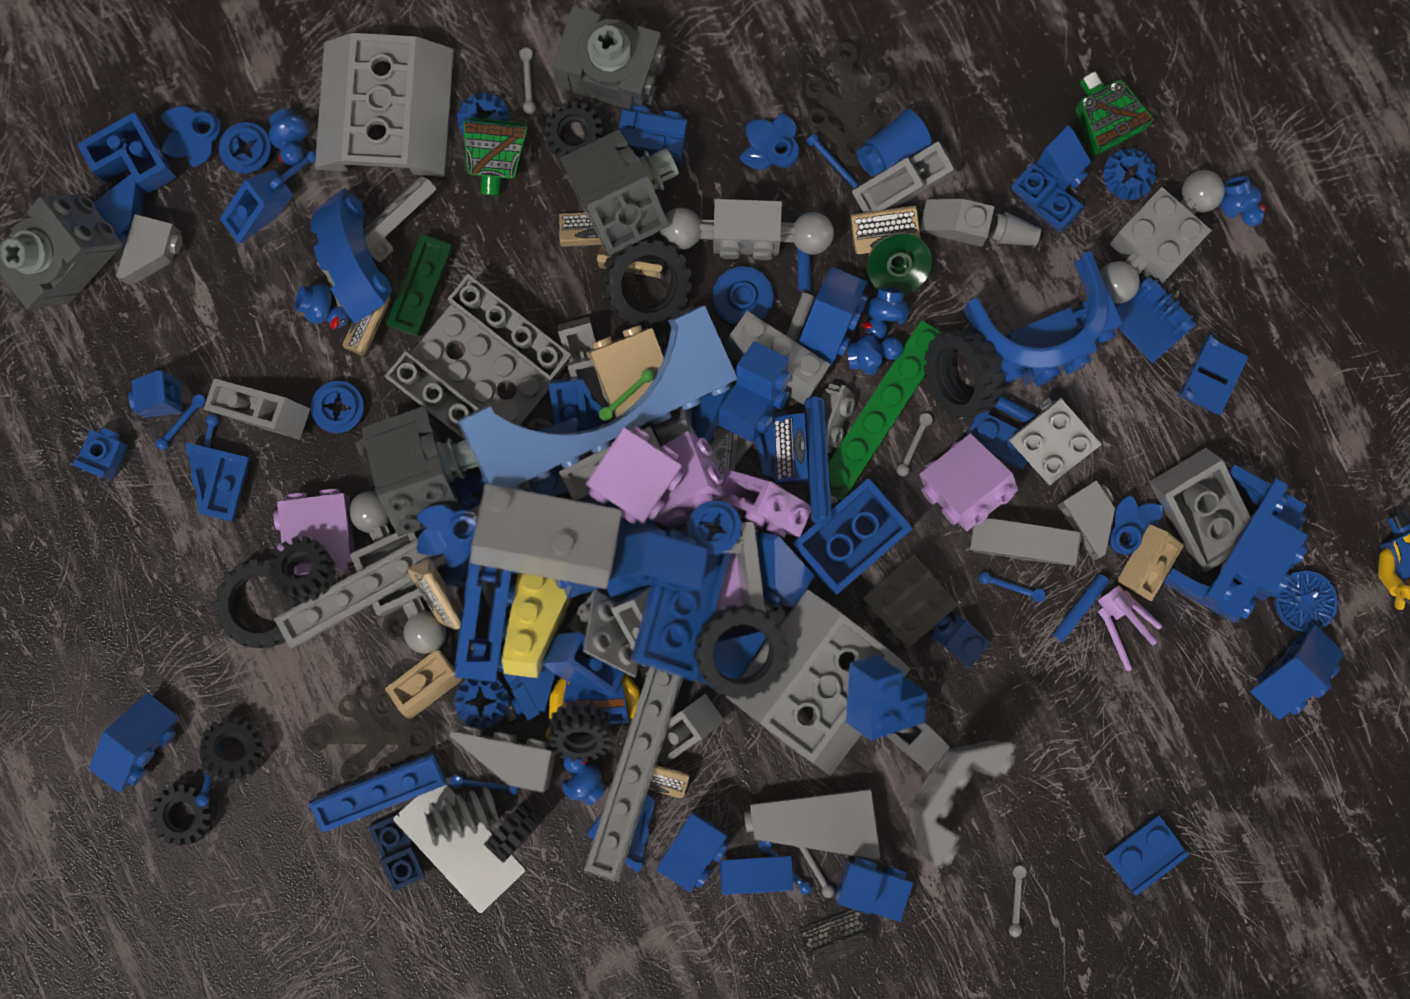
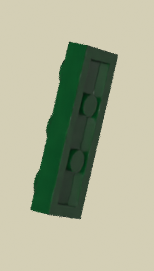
(419, 285)

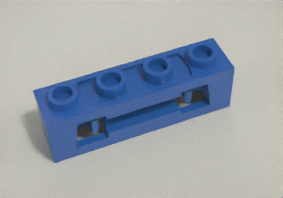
(479, 664)

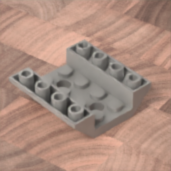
(407, 101)
(497, 351)
(813, 678)
(934, 795)

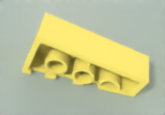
(533, 622)

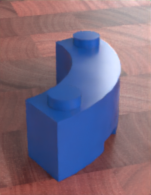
(346, 256)

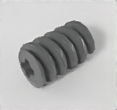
(460, 815)

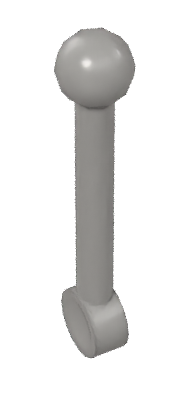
(526, 56)
(924, 420)
(1019, 873)
(827, 890)

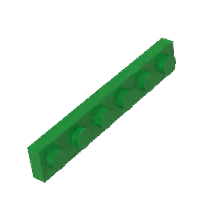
(880, 412)

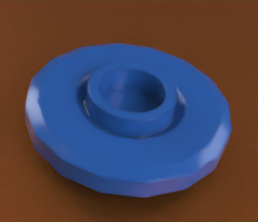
(742, 291)
(1306, 601)

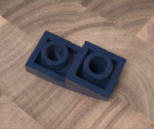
(396, 852)

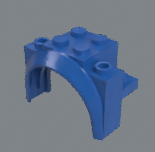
(1055, 342)
(1260, 556)

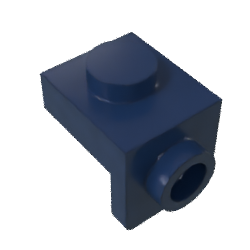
(960, 639)

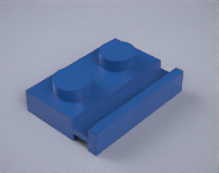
(1146, 855)

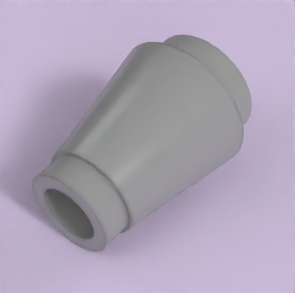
(1013, 230)

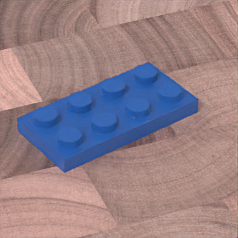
(675, 619)

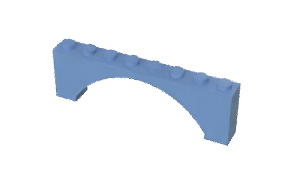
(690, 369)

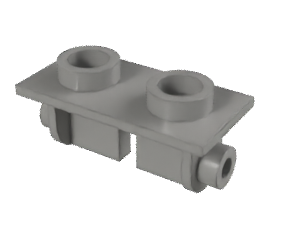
(838, 406)

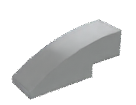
(906, 179)
(577, 340)
(1026, 542)

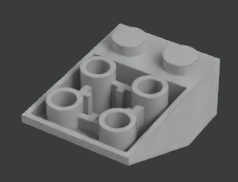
(515, 762)

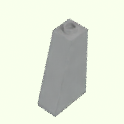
(820, 822)

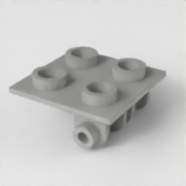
(1054, 440)
(604, 635)

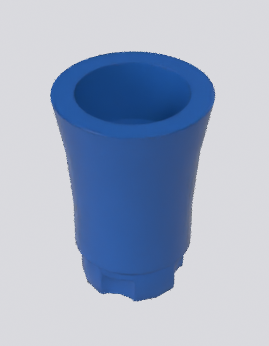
(894, 143)

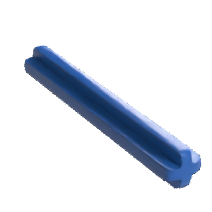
(817, 460)

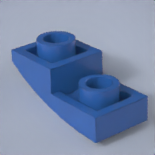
(1046, 198)
(756, 875)

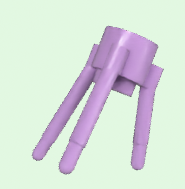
(1119, 604)

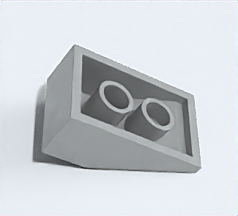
(1203, 507)

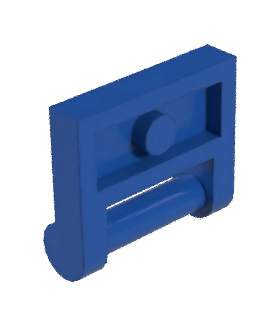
(995, 433)

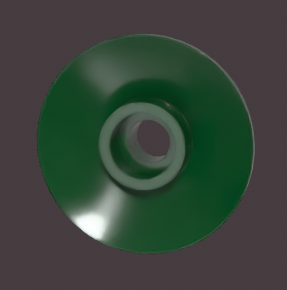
(909, 272)

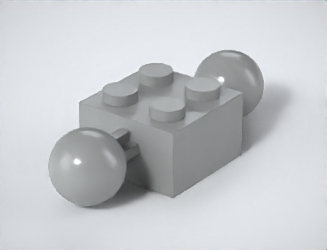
(748, 229)
(1162, 235)
(422, 629)

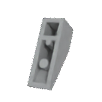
(257, 408)

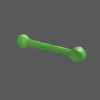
(606, 413)

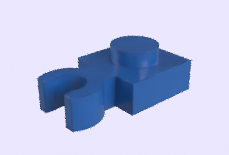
(522, 702)

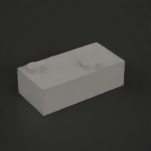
(545, 536)

